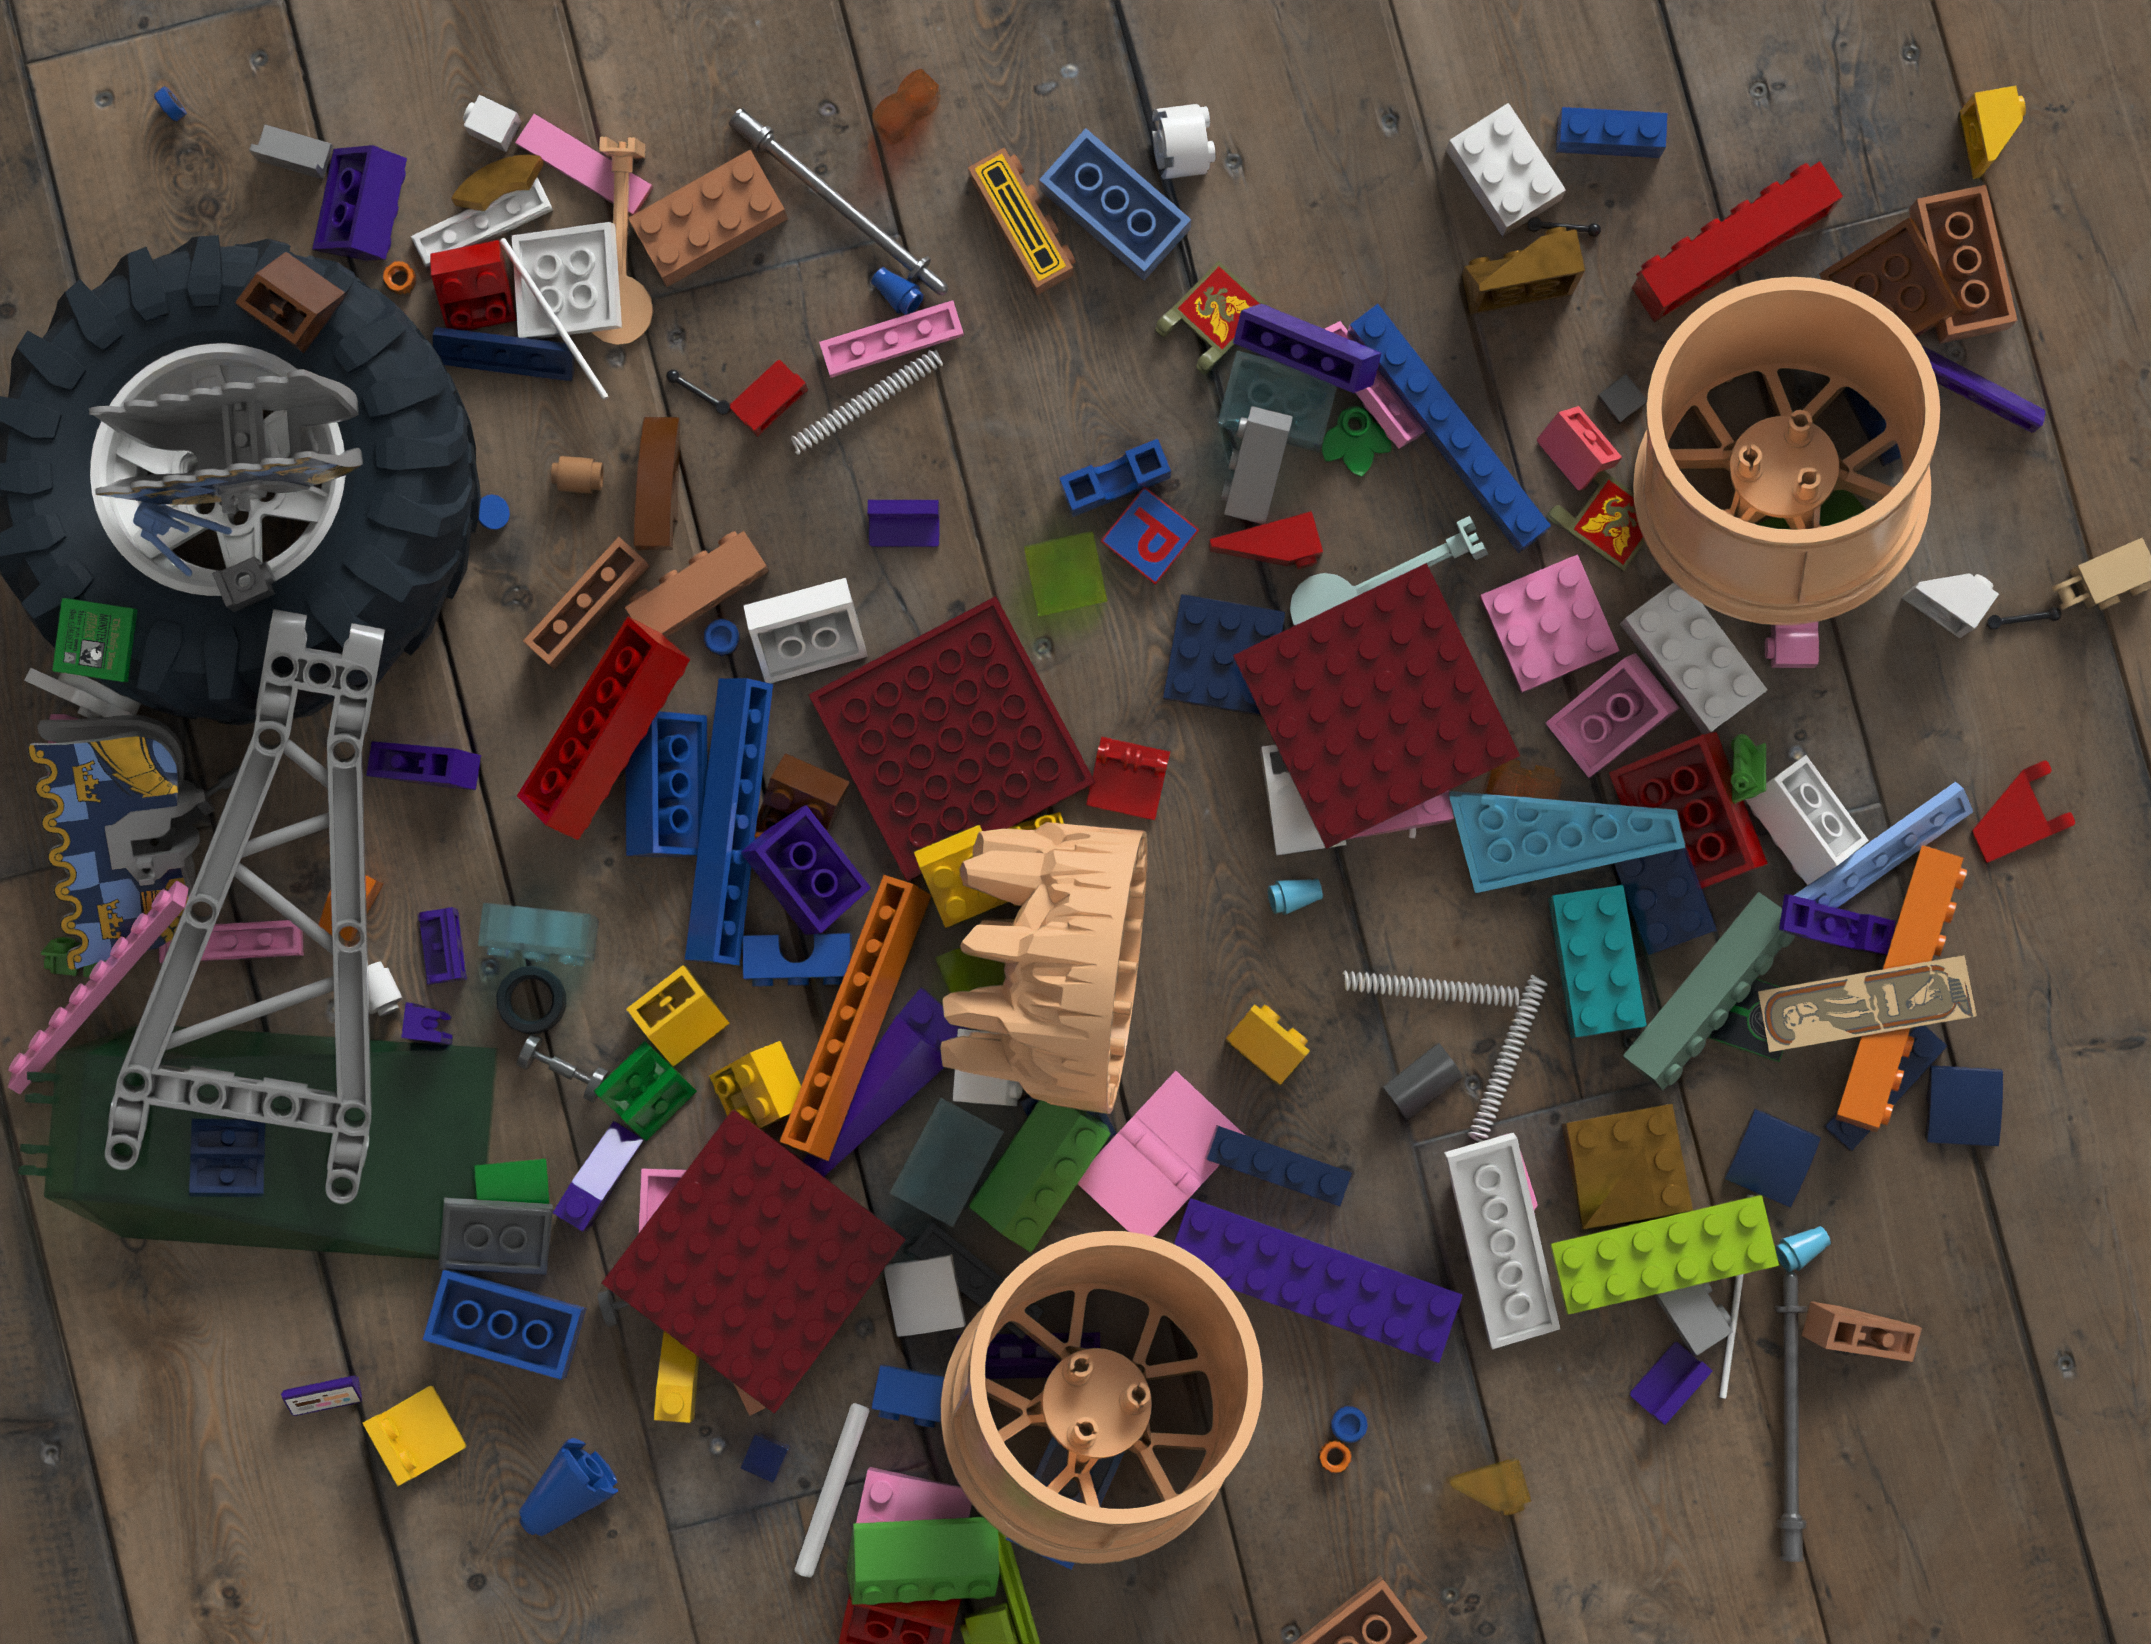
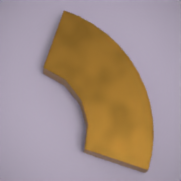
(496, 180)

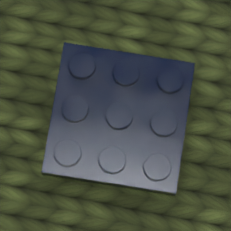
(1203, 652)

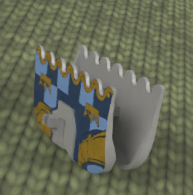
(232, 441)
(112, 794)

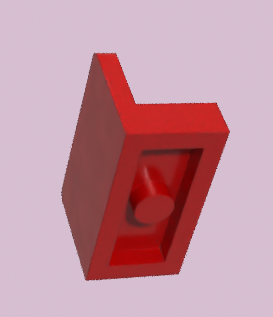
(768, 397)

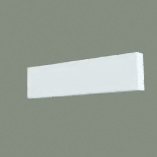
(479, 227)

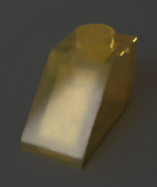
(1495, 1485)

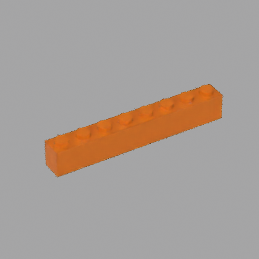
(1913, 942)
(855, 1017)

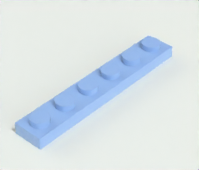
(1890, 848)

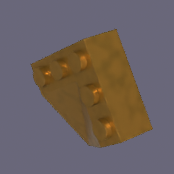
(1540, 272)
(1627, 1166)

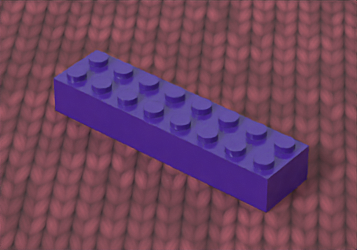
(1320, 1281)

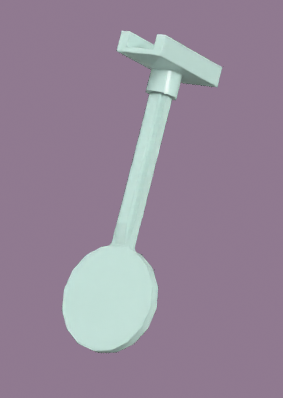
(1327, 590)

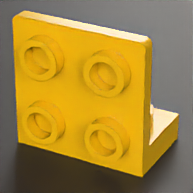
(415, 1435)

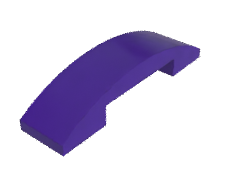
(1836, 926)

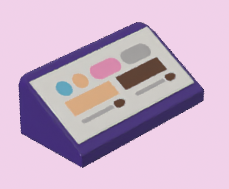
(322, 1395)

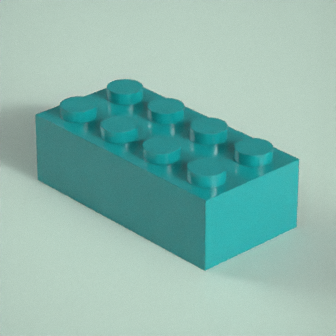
(1597, 961)

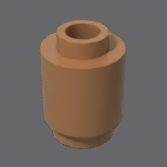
(577, 474)

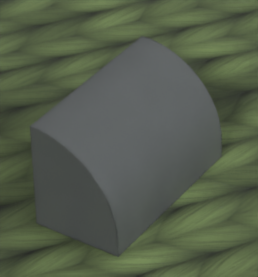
(1422, 1081)

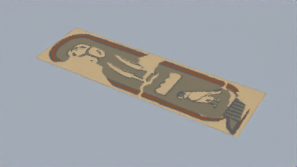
(1867, 1003)

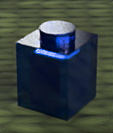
(765, 1457)

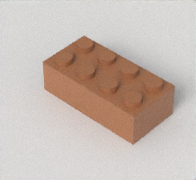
(708, 218)
(1968, 253)
(1367, 1618)

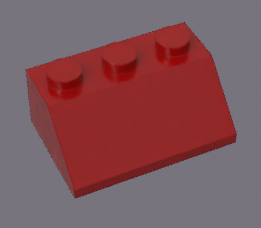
(899, 1622)

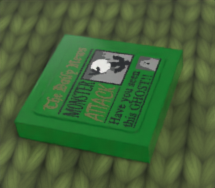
(94, 640)

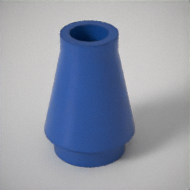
(899, 292)

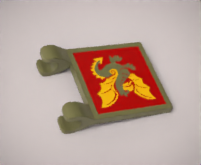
(1211, 312)
(1605, 522)

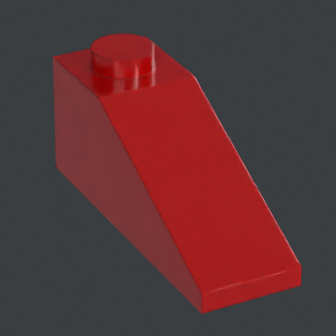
(1278, 542)

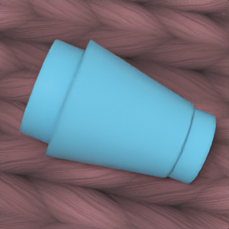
(1293, 894)
(1801, 1248)

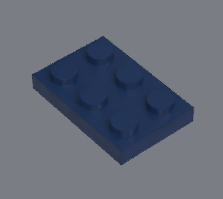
(1665, 899)

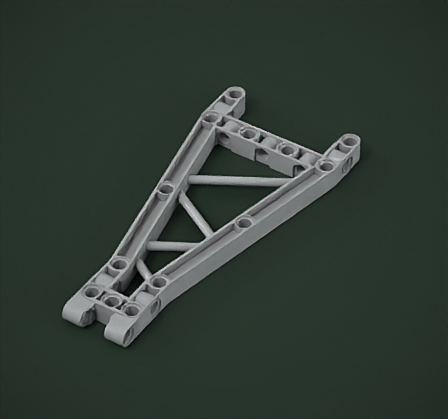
(230, 842)

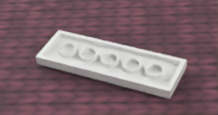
(1502, 1240)

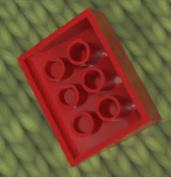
(1698, 785)

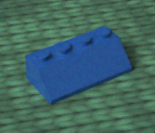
(667, 787)

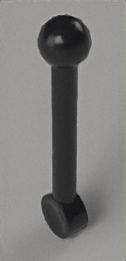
(1536, 224)
(722, 406)
(1995, 621)

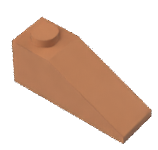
(1860, 1332)

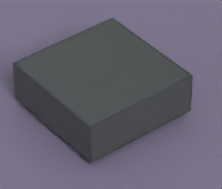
(1622, 399)

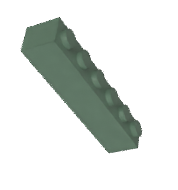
(1709, 993)

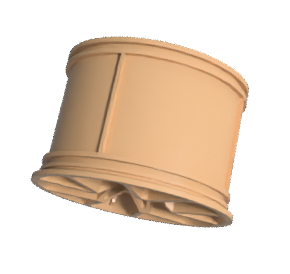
(1787, 461)
(1100, 1399)

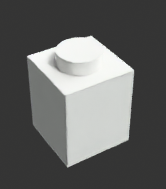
(491, 122)

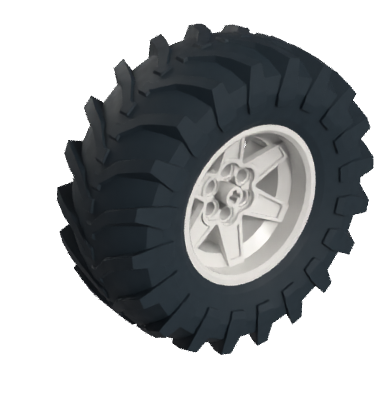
(377, 541)

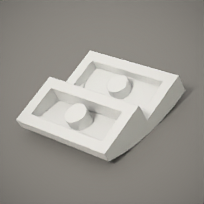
(924, 1295)

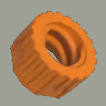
(396, 267)
(1346, 1456)

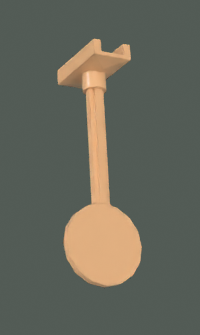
(634, 298)

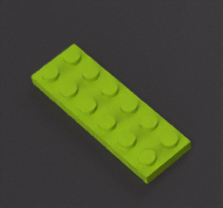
(1664, 1254)

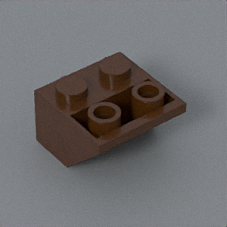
(290, 300)
(799, 785)

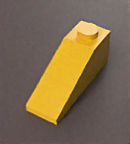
(676, 1382)

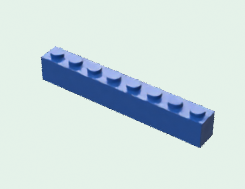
(1451, 430)
(728, 821)

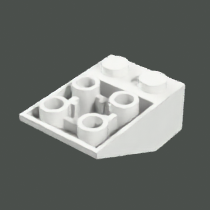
(1290, 821)

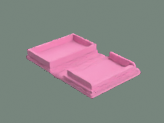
(1156, 1158)

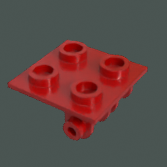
(1128, 778)

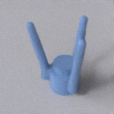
(158, 519)

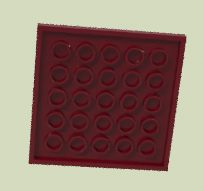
(1376, 706)
(951, 735)
(753, 1261)

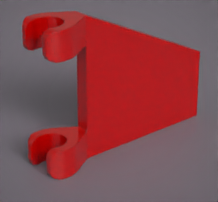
(2017, 817)

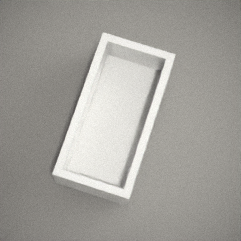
(1693, 657)

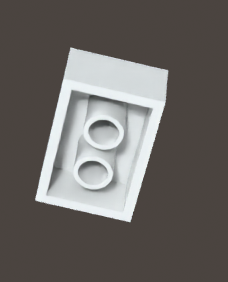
(1505, 169)

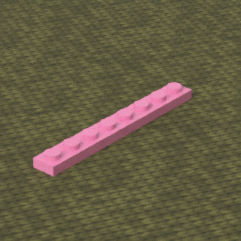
(102, 981)

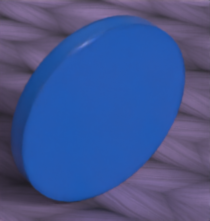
(493, 512)

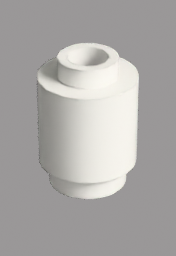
(382, 990)

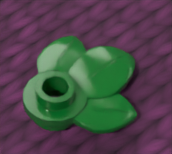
(1355, 446)

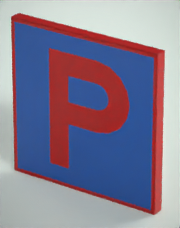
(1149, 535)

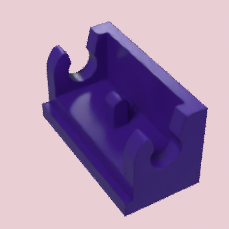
(442, 945)
(420, 1024)

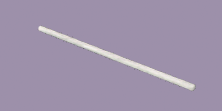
(554, 319)
(1730, 1339)

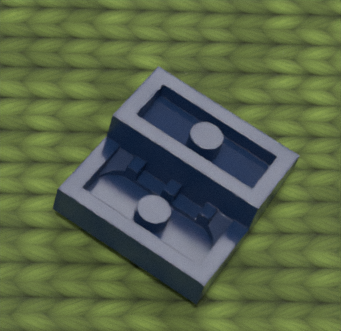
(1964, 1105)
(227, 1158)
(1772, 1158)

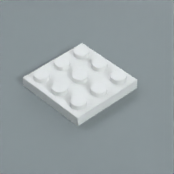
(574, 274)

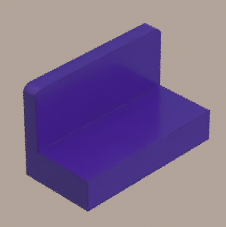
(904, 523)
(1670, 1383)

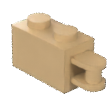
(2108, 576)

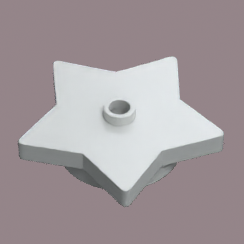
(91, 696)

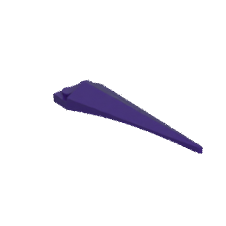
(893, 1074)

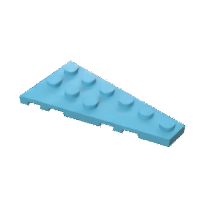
(1537, 838)

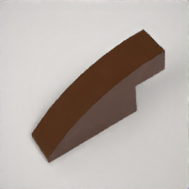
(657, 484)

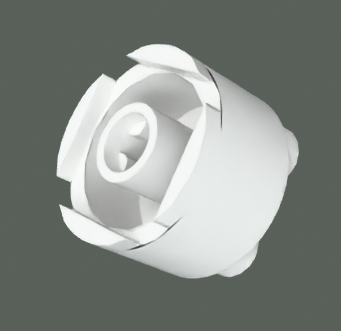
(1182, 141)

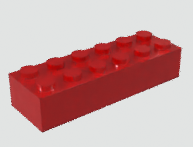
(1737, 240)
(603, 728)

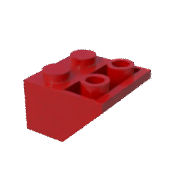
(473, 286)

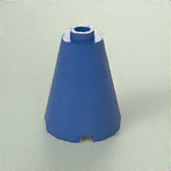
(567, 1489)

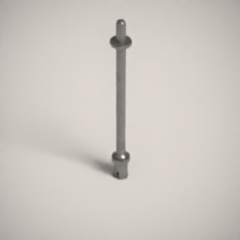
(763, 140)
(1791, 1521)

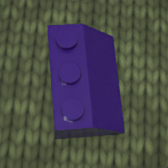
(360, 203)
(806, 871)

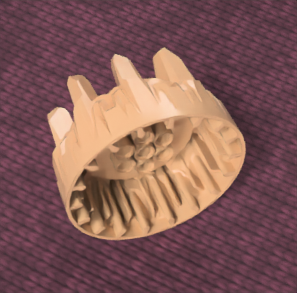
(1066, 961)

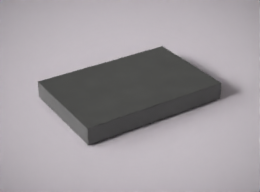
(495, 1236)

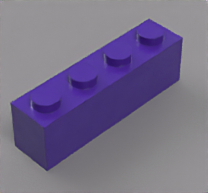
(1307, 348)

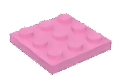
(1549, 623)

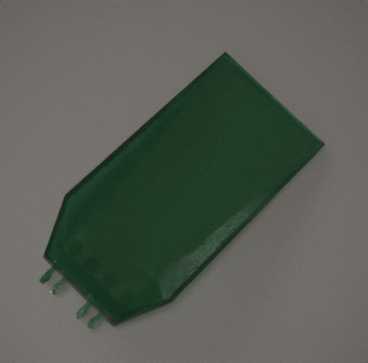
(423, 1141)

